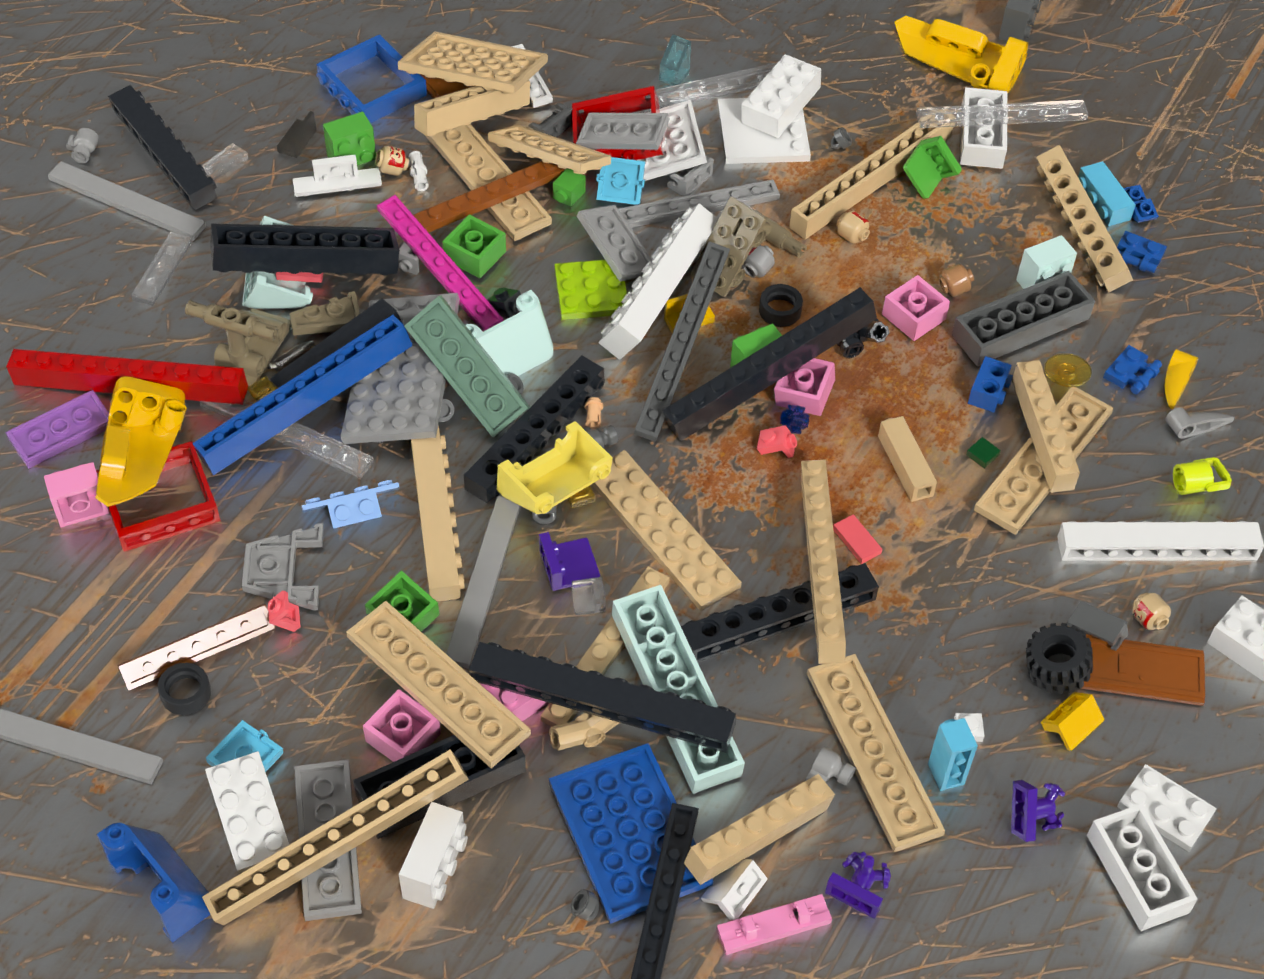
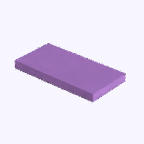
(59, 429)

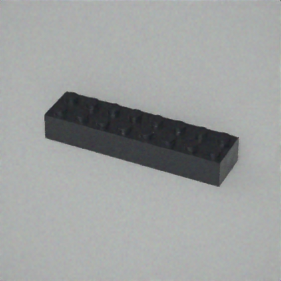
(303, 249)

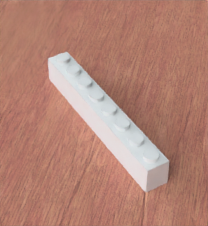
(1160, 541)

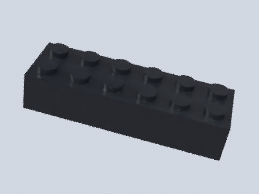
(478, 772)

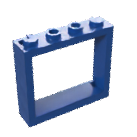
(384, 105)

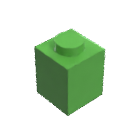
(569, 187)

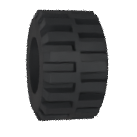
(1055, 641)

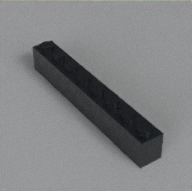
(163, 147)

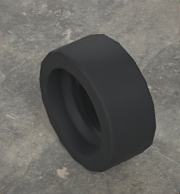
(780, 292)
(191, 704)

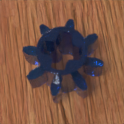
(795, 418)

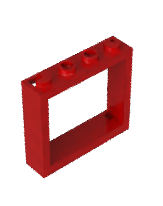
(618, 103)
(175, 522)

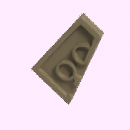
(325, 317)

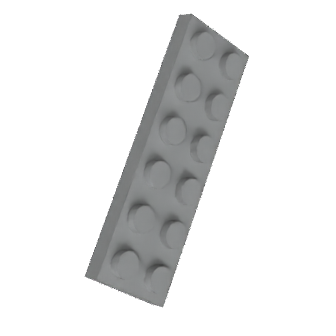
(322, 795)

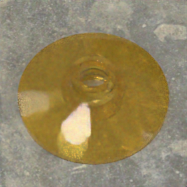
(1068, 370)

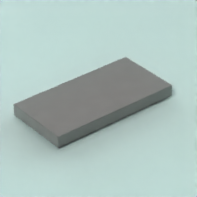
(623, 130)
(615, 241)

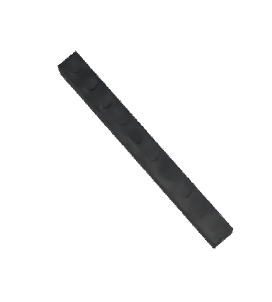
(770, 364)
(603, 696)

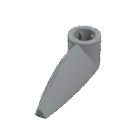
(1194, 423)

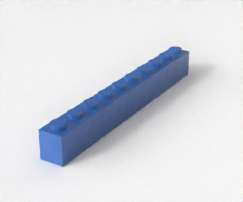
(302, 394)

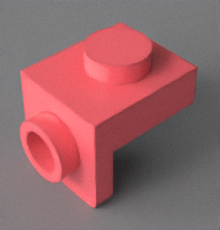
(777, 440)
(283, 613)

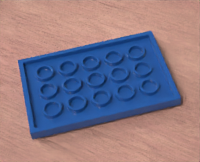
(618, 824)

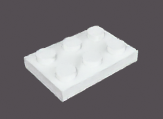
(1171, 807)

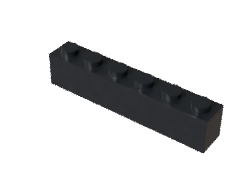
(360, 324)

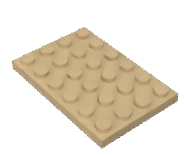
(473, 62)

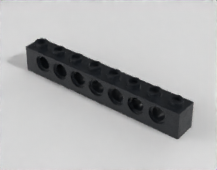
(536, 426)
(861, 590)

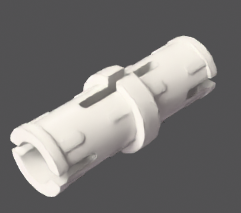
(418, 171)

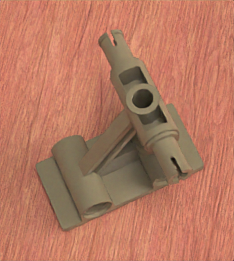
(741, 230)
(250, 335)

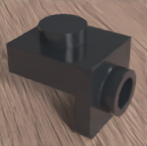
(505, 300)

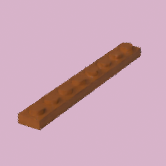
(488, 195)

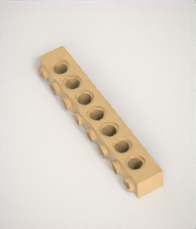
(1084, 219)

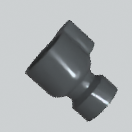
(607, 436)

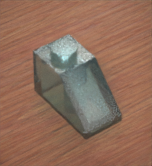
(676, 61)

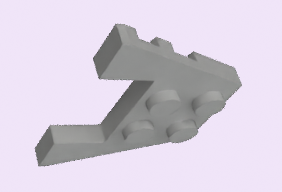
(271, 566)

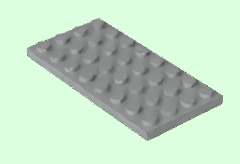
(404, 394)

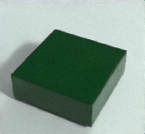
(983, 452)

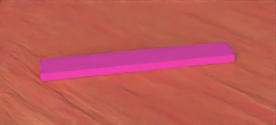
(439, 263)

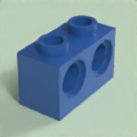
(990, 384)

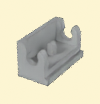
(691, 178)

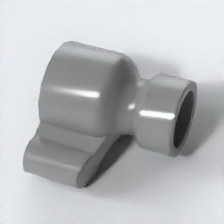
(82, 144)
(829, 765)

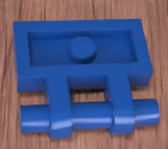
(1141, 251)
(1126, 366)

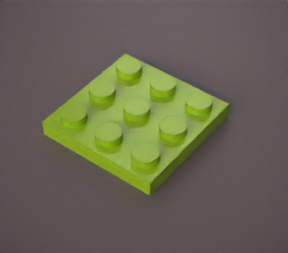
(588, 289)

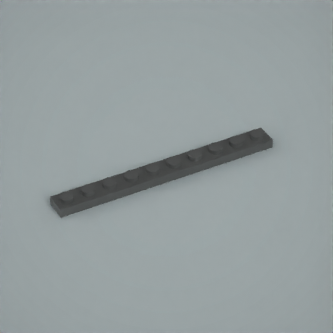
(681, 341)

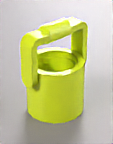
(1198, 476)

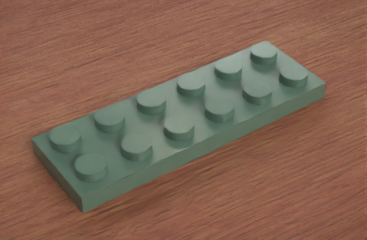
(467, 366)

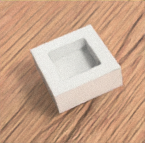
(975, 724)

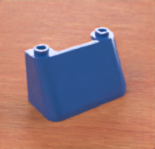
(178, 894)

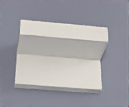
(735, 888)

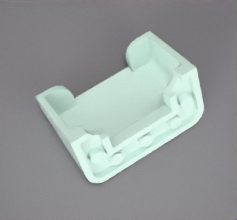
(266, 292)
(520, 340)

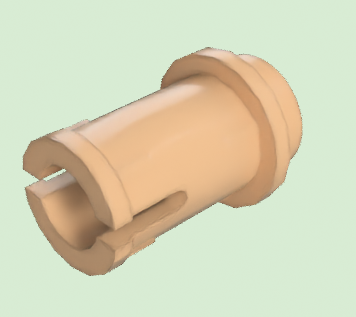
(593, 416)

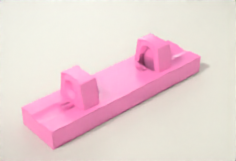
(773, 924)

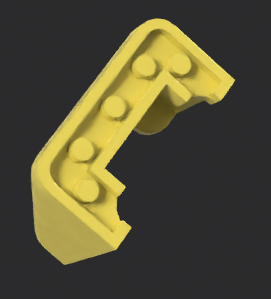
(556, 474)

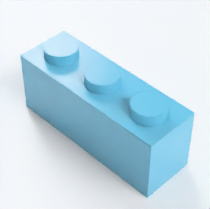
(1106, 194)
(952, 754)

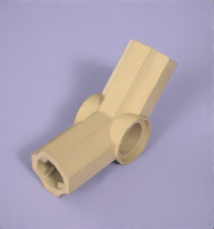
(585, 730)

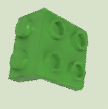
(930, 164)

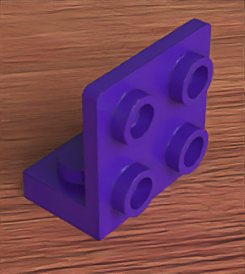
(567, 561)

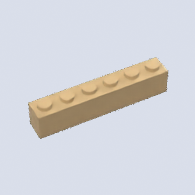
(466, 107)
(1045, 426)
(758, 829)

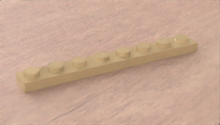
(603, 649)

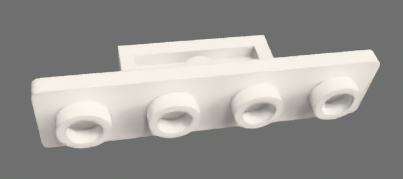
(336, 175)

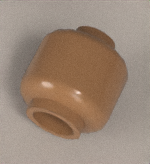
(956, 280)

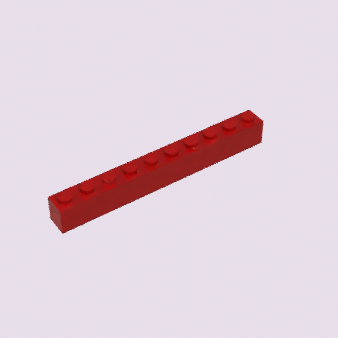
(101, 373)

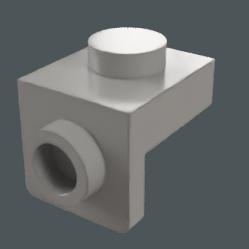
(407, 259)

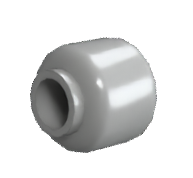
(759, 261)

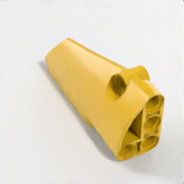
(963, 52)
(137, 438)

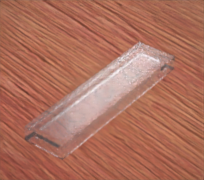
(161, 268)

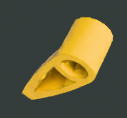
(1178, 375)

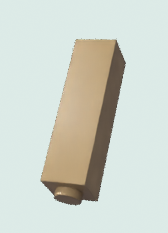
(907, 459)

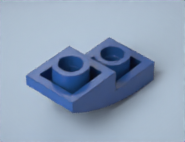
(1144, 207)

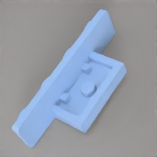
(354, 507)

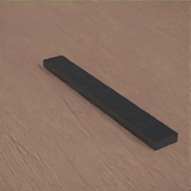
(665, 893)

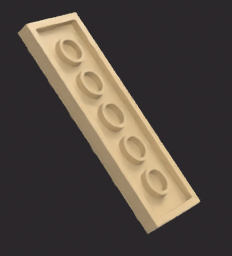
(549, 149)

